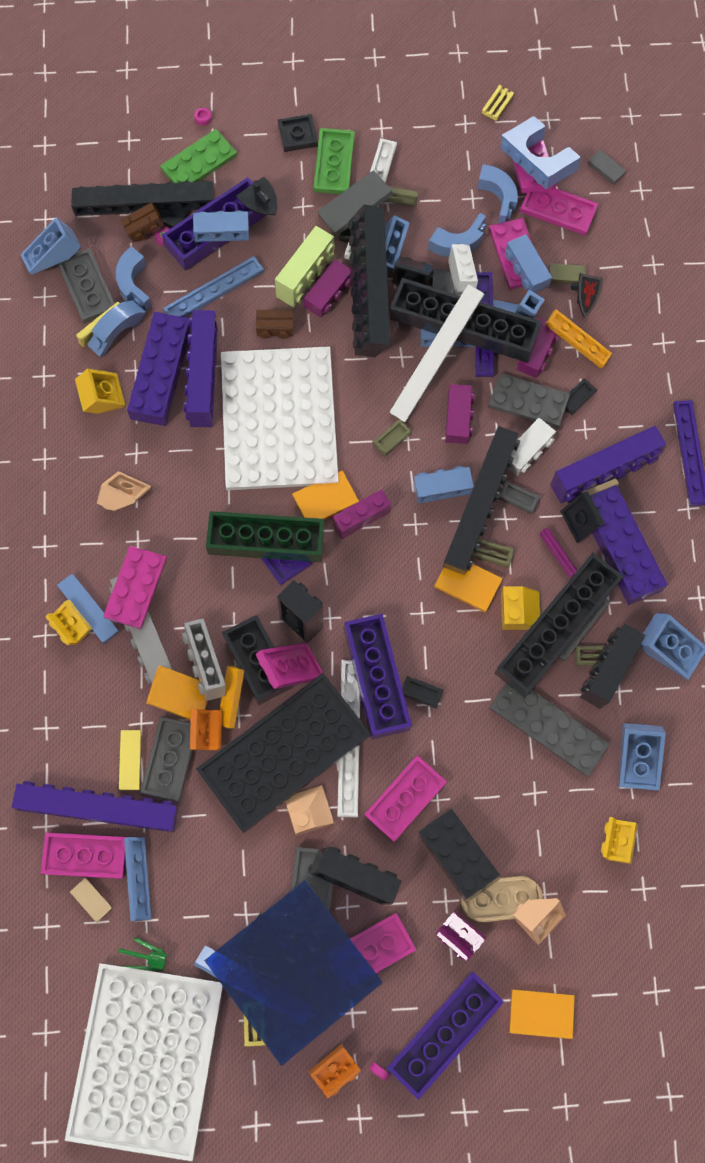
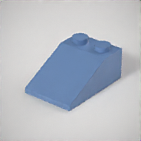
(51, 247)
(672, 645)
(641, 756)

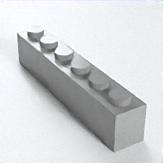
(149, 645)

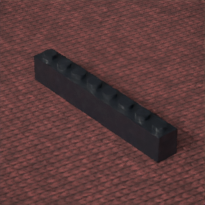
(130, 198)
(481, 499)

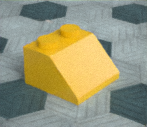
(99, 391)
(519, 607)

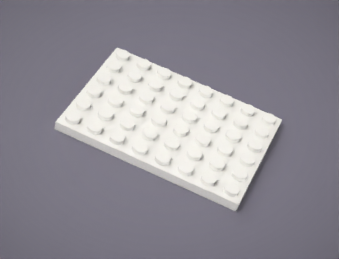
(278, 418)
(145, 1062)

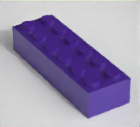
(181, 240)
(201, 368)
(159, 369)
(608, 464)
(626, 548)
(377, 676)
(445, 1034)

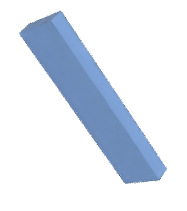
(88, 608)
(137, 879)

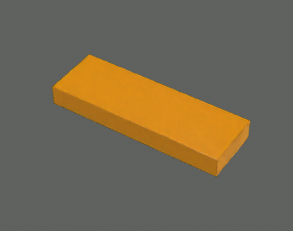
(230, 701)

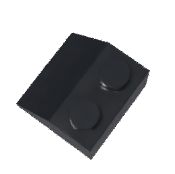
(412, 270)

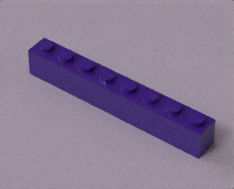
(94, 807)

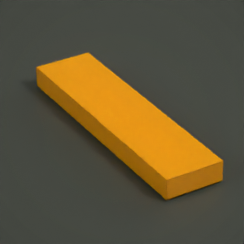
(578, 338)

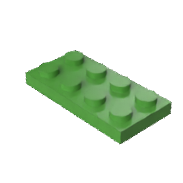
(199, 159)
(333, 161)

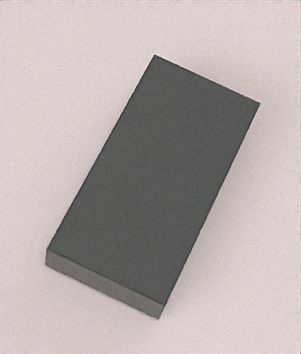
(607, 167)
(519, 497)

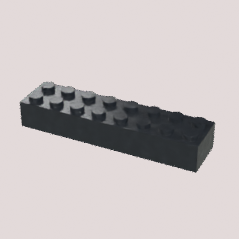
(369, 281)
(487, 327)
(558, 625)

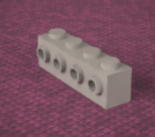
(204, 660)

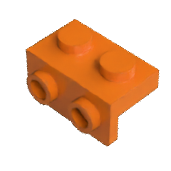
(205, 729)
(334, 1071)

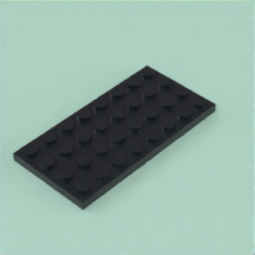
(283, 752)

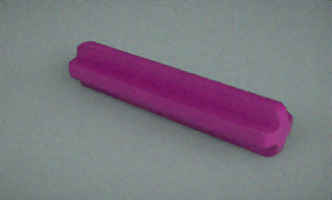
(558, 552)

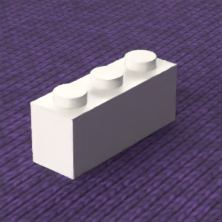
(462, 268)
(532, 443)

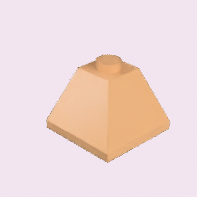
(121, 491)
(309, 810)
(539, 917)

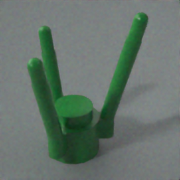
(155, 959)

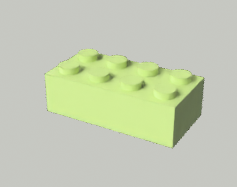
(305, 267)

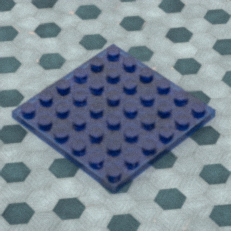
(293, 972)

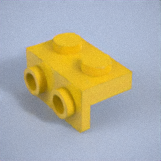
(69, 623)
(619, 840)

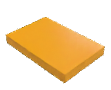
(326, 499)
(473, 588)
(175, 693)
(541, 1014)

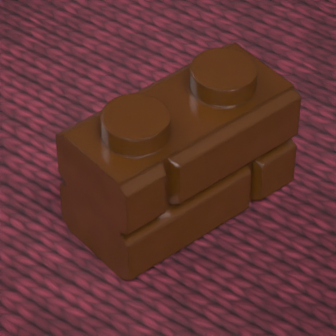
(142, 222)
(274, 323)

